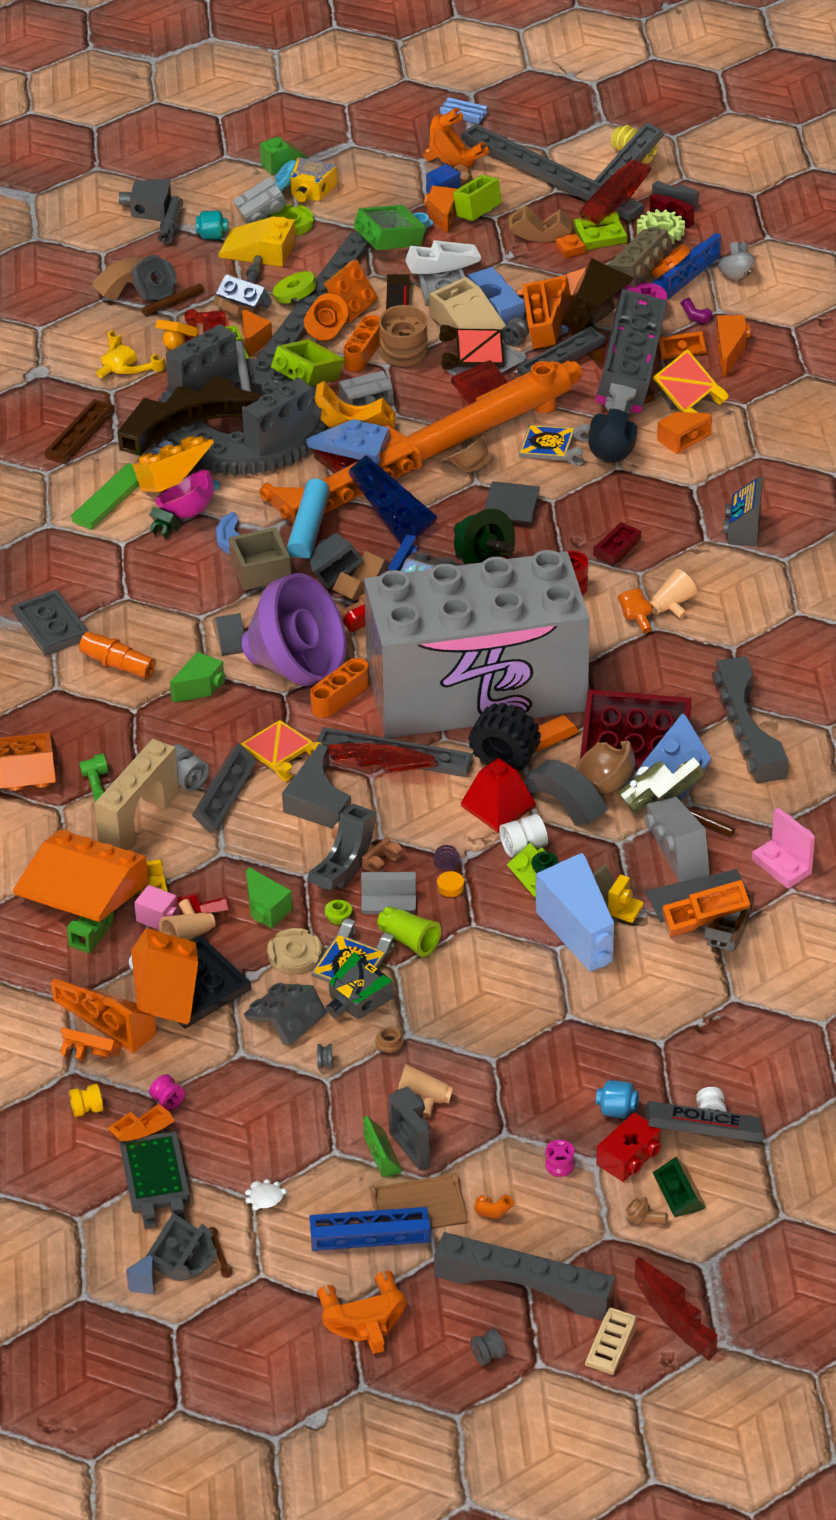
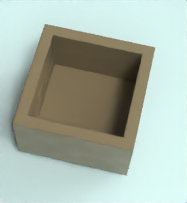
(259, 558)

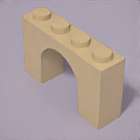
(150, 775)

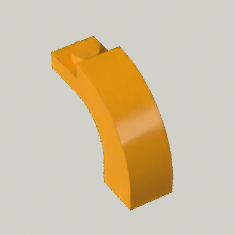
(338, 412)

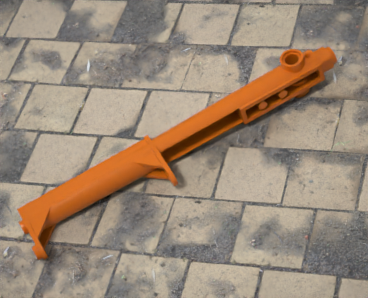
(403, 454)

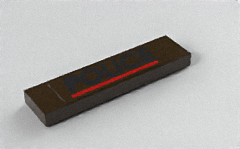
(397, 290)

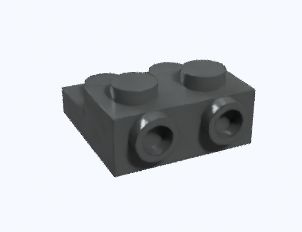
(409, 1126)

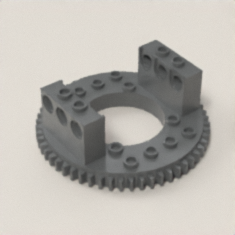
(272, 426)

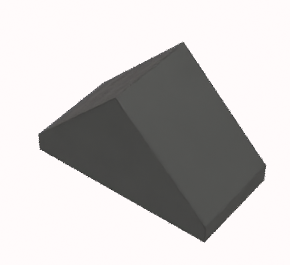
(229, 633)

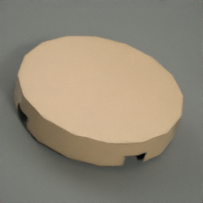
(294, 951)

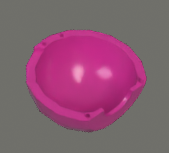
(189, 496)

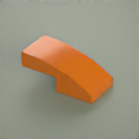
(133, 1128)

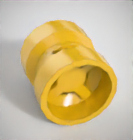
(83, 1100)

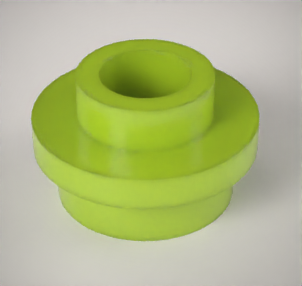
(337, 911)

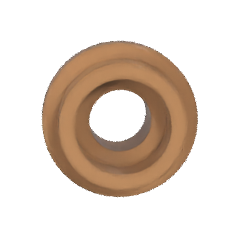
(389, 1039)

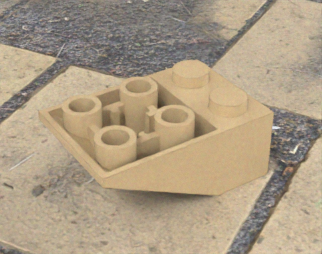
(463, 307)

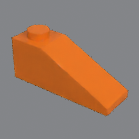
(731, 339)

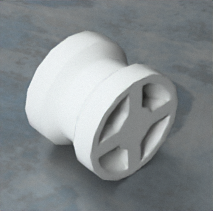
(711, 1099)

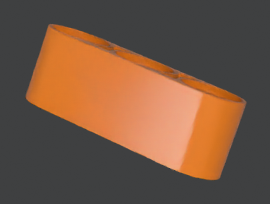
(362, 344)
(339, 687)

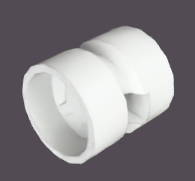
(517, 835)

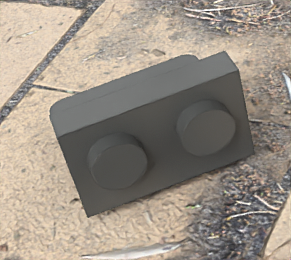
(289, 1008)

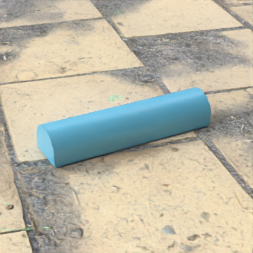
(308, 519)

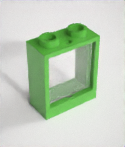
(389, 227)

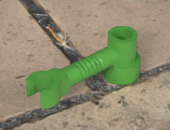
(93, 769)

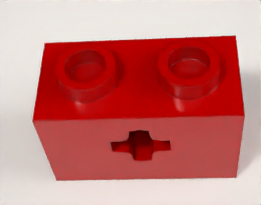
(628, 1147)

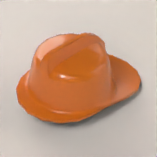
(326, 317)

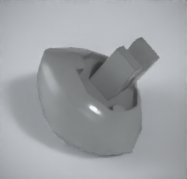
(739, 263)

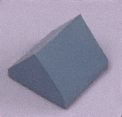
(141, 1276)

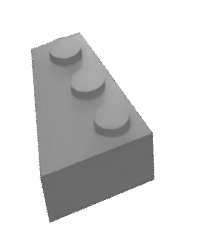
(679, 838)

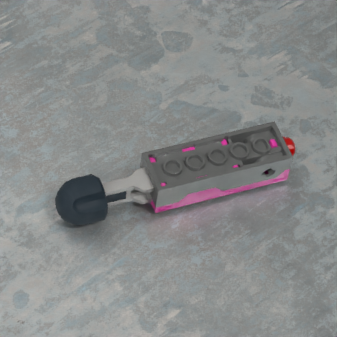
(626, 374)

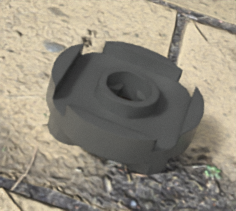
(142, 278)

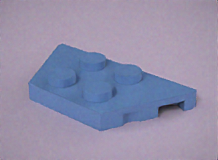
(352, 440)
(678, 746)

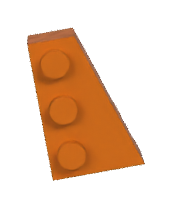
(545, 308)

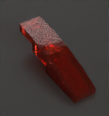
(615, 190)
(391, 757)
(669, 1302)

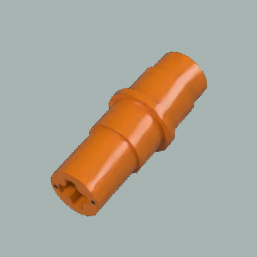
(115, 654)

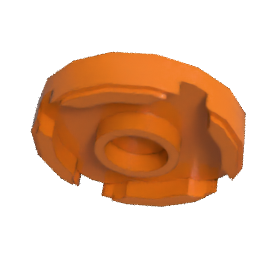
(670, 261)

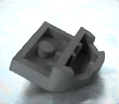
(182, 1250)

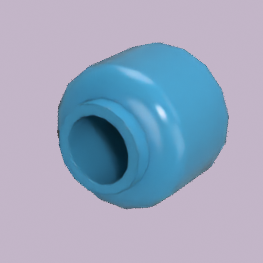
(617, 1099)

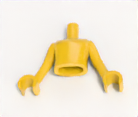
(121, 357)

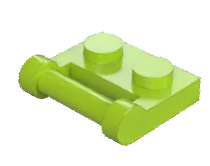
(601, 236)

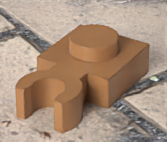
(233, 307)

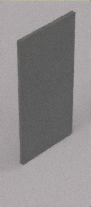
(682, 890)

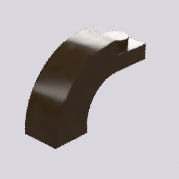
(728, 930)

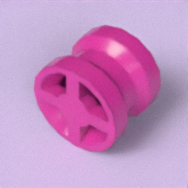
(167, 1092)
(559, 1158)

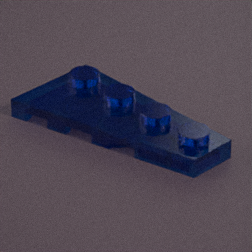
(391, 501)

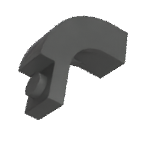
(570, 788)
(351, 843)

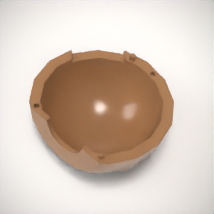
(607, 766)

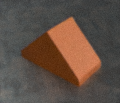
(256, 332)

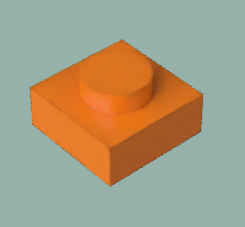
(570, 245)

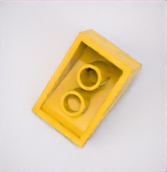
(267, 238)

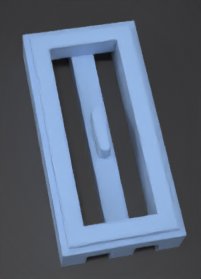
(471, 111)

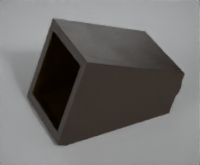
(595, 295)

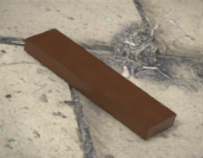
(79, 431)

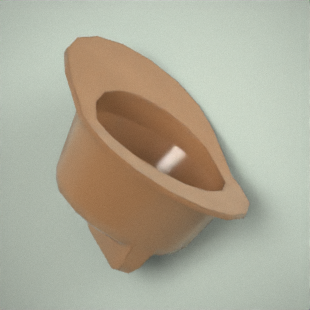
(472, 457)

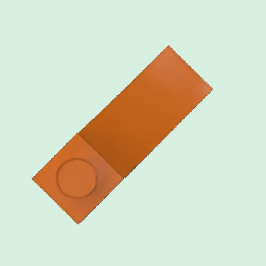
(704, 907)

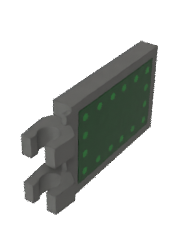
(155, 1175)

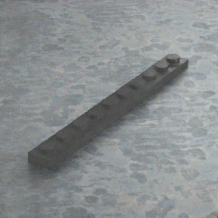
(544, 168)
(293, 327)

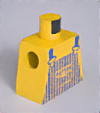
(312, 179)

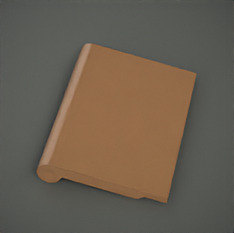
(438, 1194)

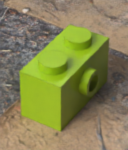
(477, 197)

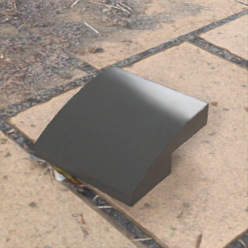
(514, 500)

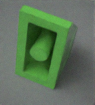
(276, 153)
(197, 678)
(267, 899)

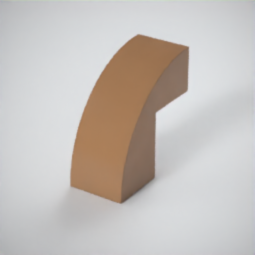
(530, 227)
(115, 276)
(354, 586)

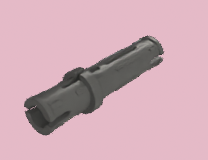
(169, 223)

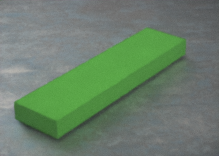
(106, 498)

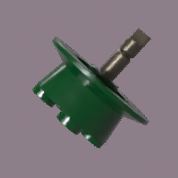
(484, 536)

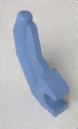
(226, 529)

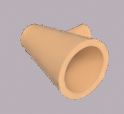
(673, 592)
(188, 925)
(426, 1086)

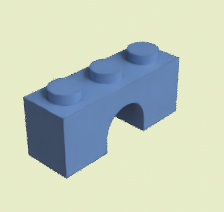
(499, 294)

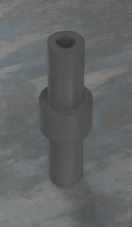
(254, 270)

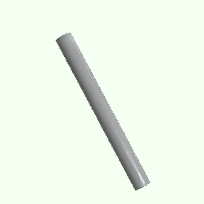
(242, 367)

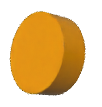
(450, 884)

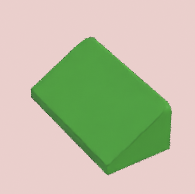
(380, 1148)

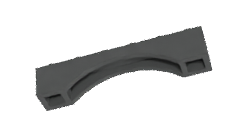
(763, 753)
(471, 1260)

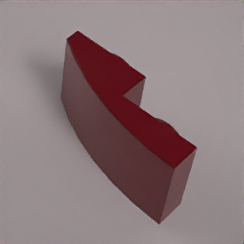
(672, 204)

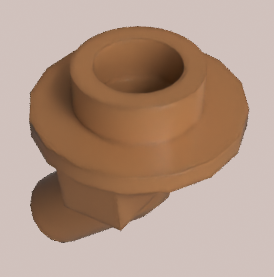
(465, 174)
(639, 1211)

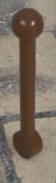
(225, 1270)

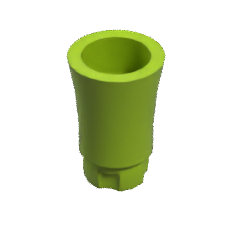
(411, 930)

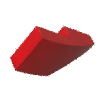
(214, 905)

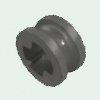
(324, 1056)

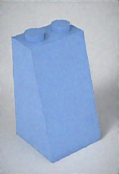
(576, 911)

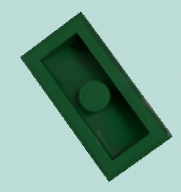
(678, 1188)

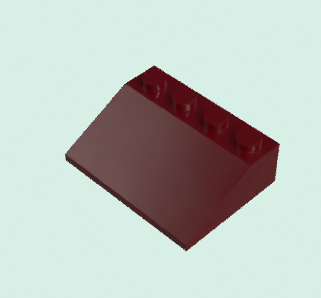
(631, 718)

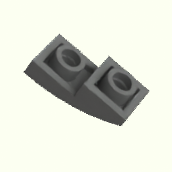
(680, 192)

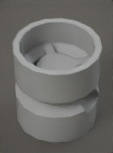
(190, 769)

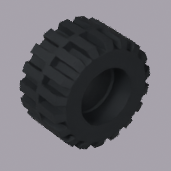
(506, 735)

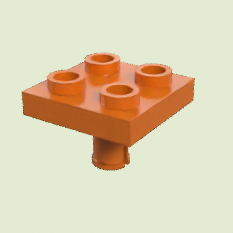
(353, 288)

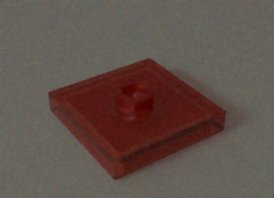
(478, 381)

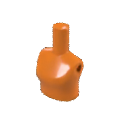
(636, 607)

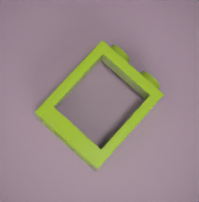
(308, 362)

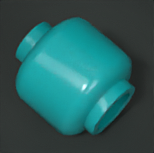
(211, 224)

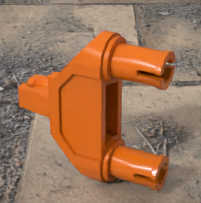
(447, 144)
(364, 1318)

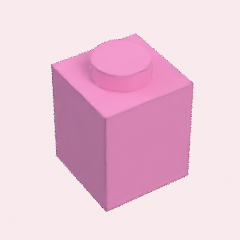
(154, 905)

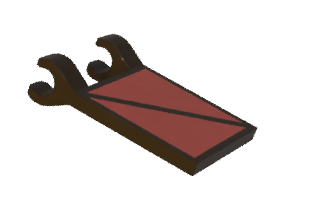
(473, 347)

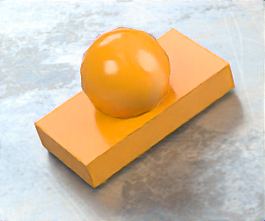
(175, 333)

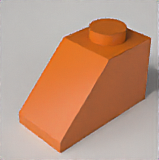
(441, 206)
(683, 430)

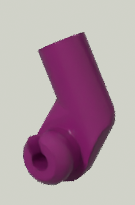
(696, 315)

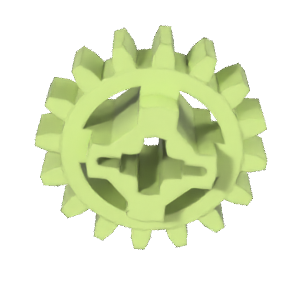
(664, 221)

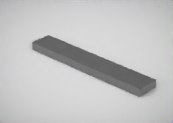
(449, 761)

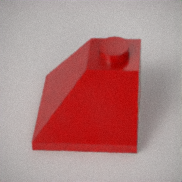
(498, 795)

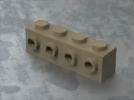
(642, 254)

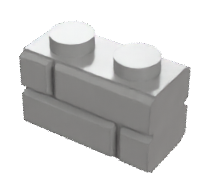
(260, 201)
(366, 389)

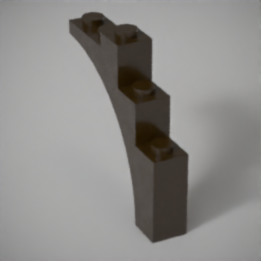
(185, 406)

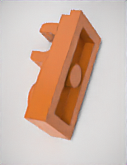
(101, 1046)

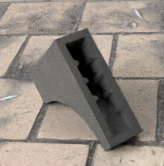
(312, 795)

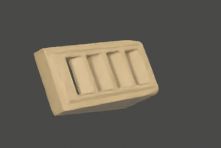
(616, 1323)

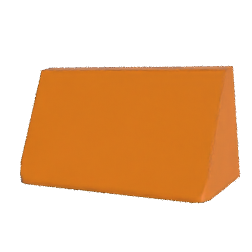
(674, 345)

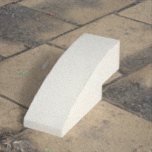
(441, 257)

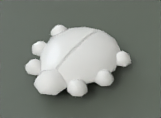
(264, 1194)

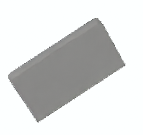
(388, 889)

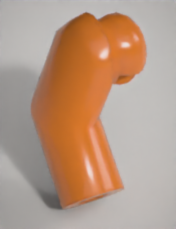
(493, 1210)

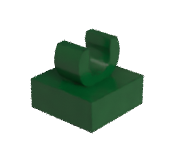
(165, 520)

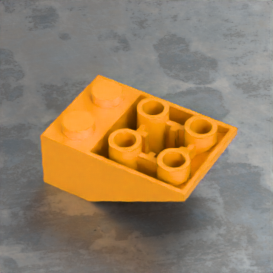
(170, 465)

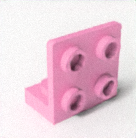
(789, 852)

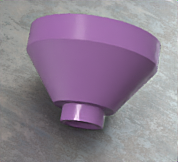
(296, 631)

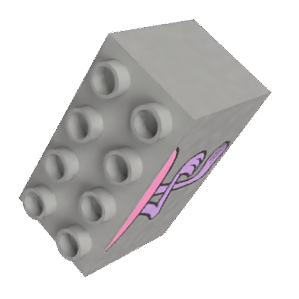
(474, 638)

